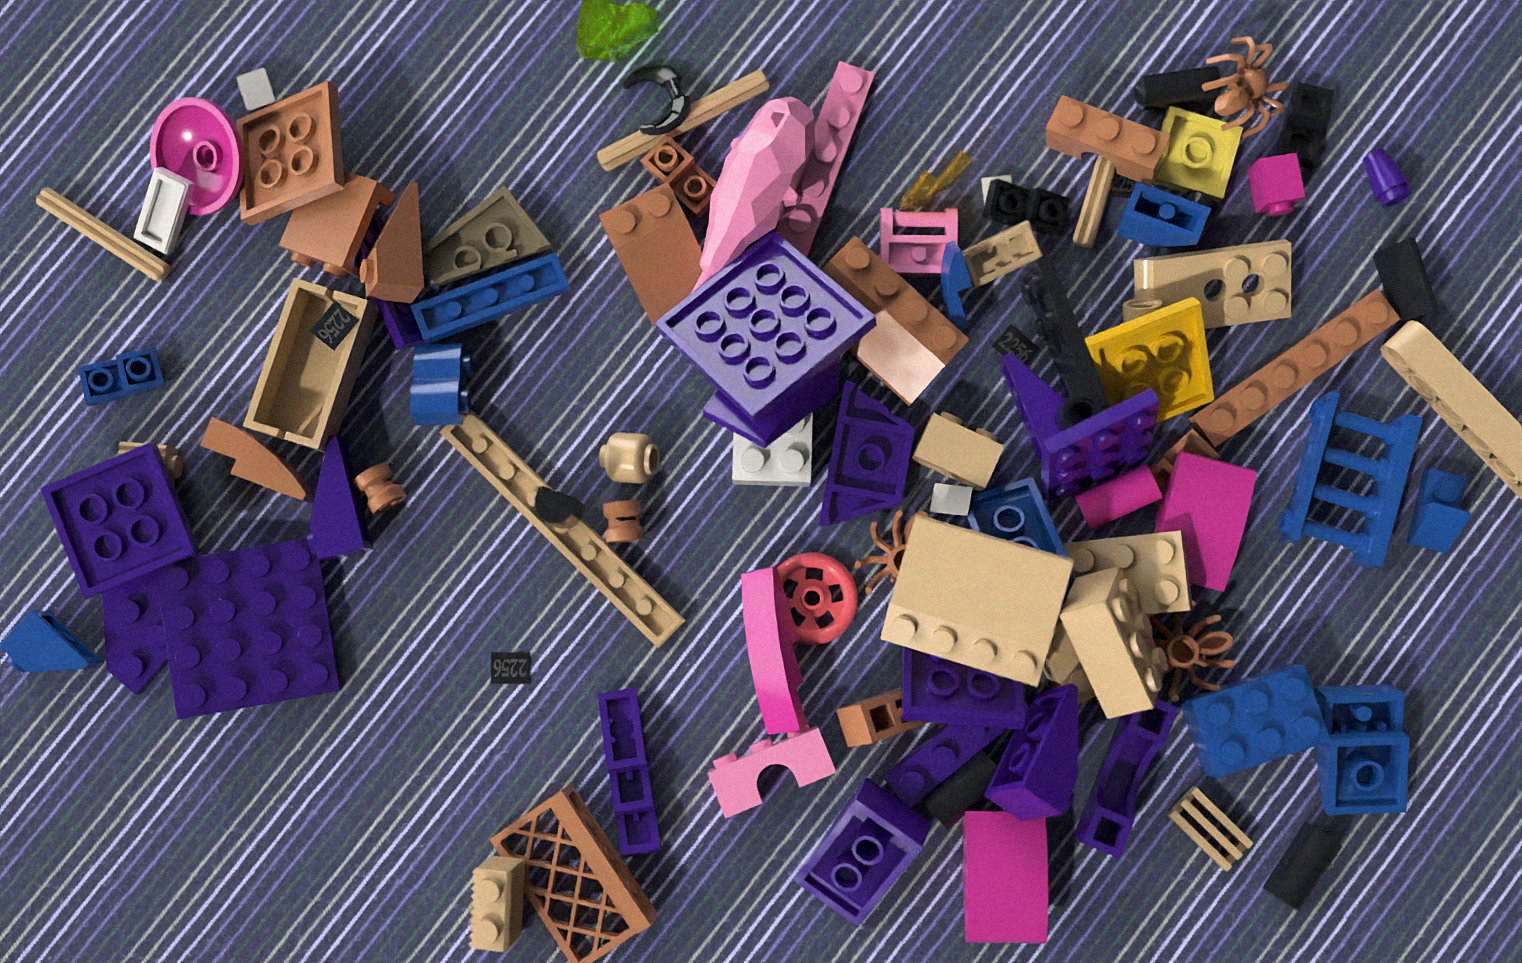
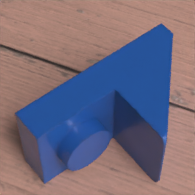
(1437, 511)

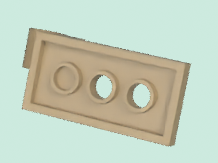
(1176, 277)

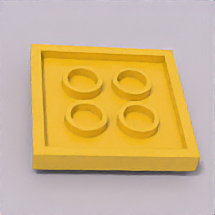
(1158, 353)

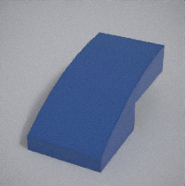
(954, 279)

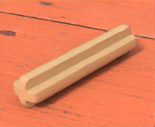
(1094, 203)

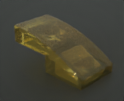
(929, 188)

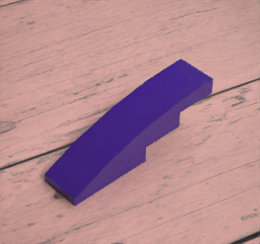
(629, 772)

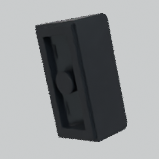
(1405, 280)

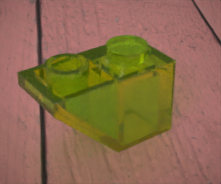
(613, 30)

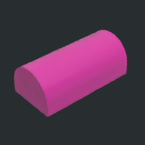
(1118, 496)

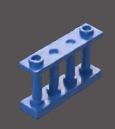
(1388, 472)

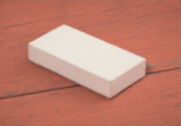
(164, 210)

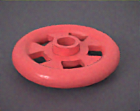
(833, 573)

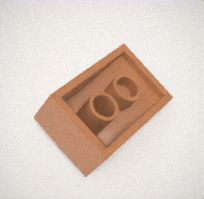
(655, 248)

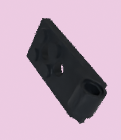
(1061, 332)

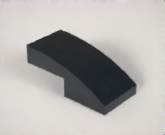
(1304, 123)

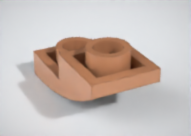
(674, 165)

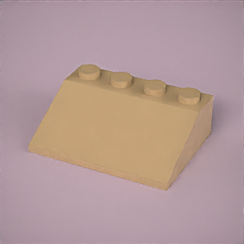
(977, 599)

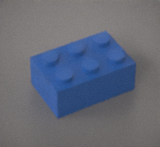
(1254, 720)

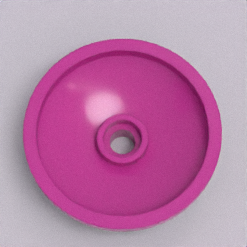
(203, 146)

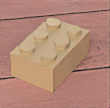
(1114, 642)

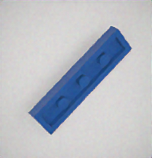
(490, 298)

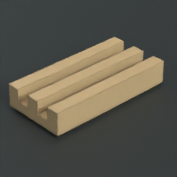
(1234, 851)

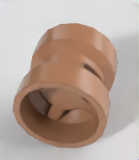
(379, 488)
(625, 530)

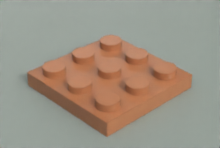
(291, 153)

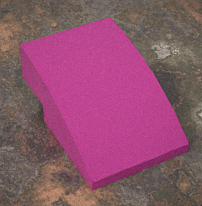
(1211, 507)
(1004, 878)

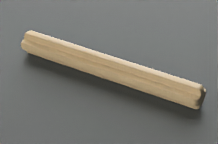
(700, 112)

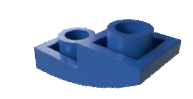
(122, 377)

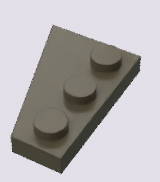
(482, 240)

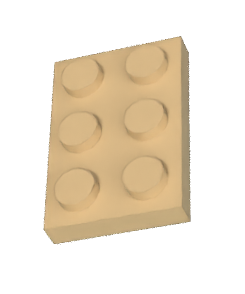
(1151, 561)

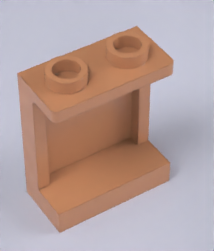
(335, 225)

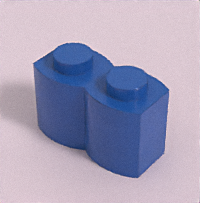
(440, 384)

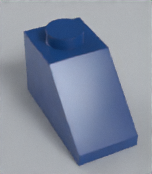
(1162, 218)
(47, 645)

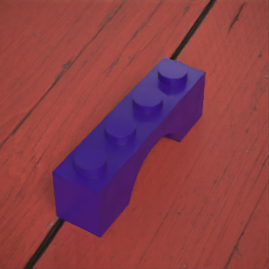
(1111, 802)

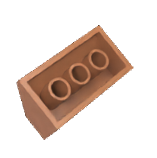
(910, 336)

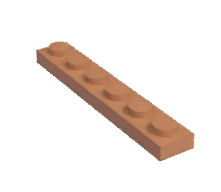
(1294, 368)

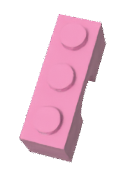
(736, 778)

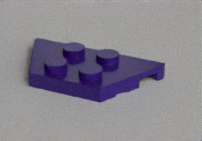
(866, 459)

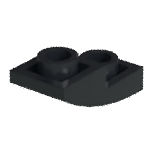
(1015, 204)

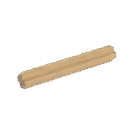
(103, 234)

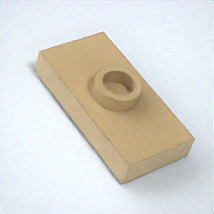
(1001, 254)

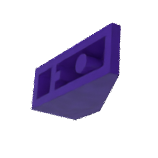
(1034, 401)
(337, 510)

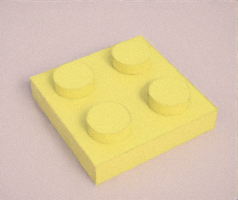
(1198, 153)

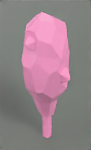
(757, 181)

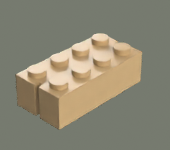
(303, 379)

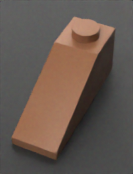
(395, 261)
(874, 719)

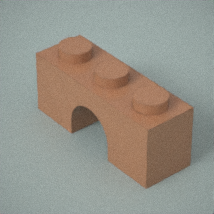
(1130, 146)

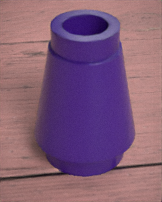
(1386, 179)

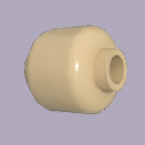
(629, 457)

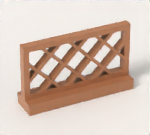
(606, 868)

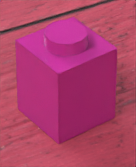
(1276, 184)

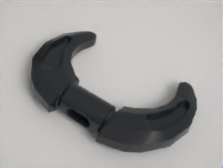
(680, 104)

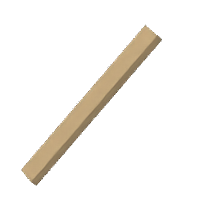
(578, 544)

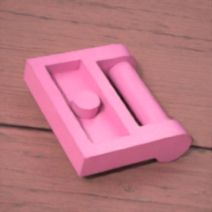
(916, 253)

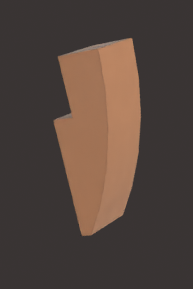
(256, 460)

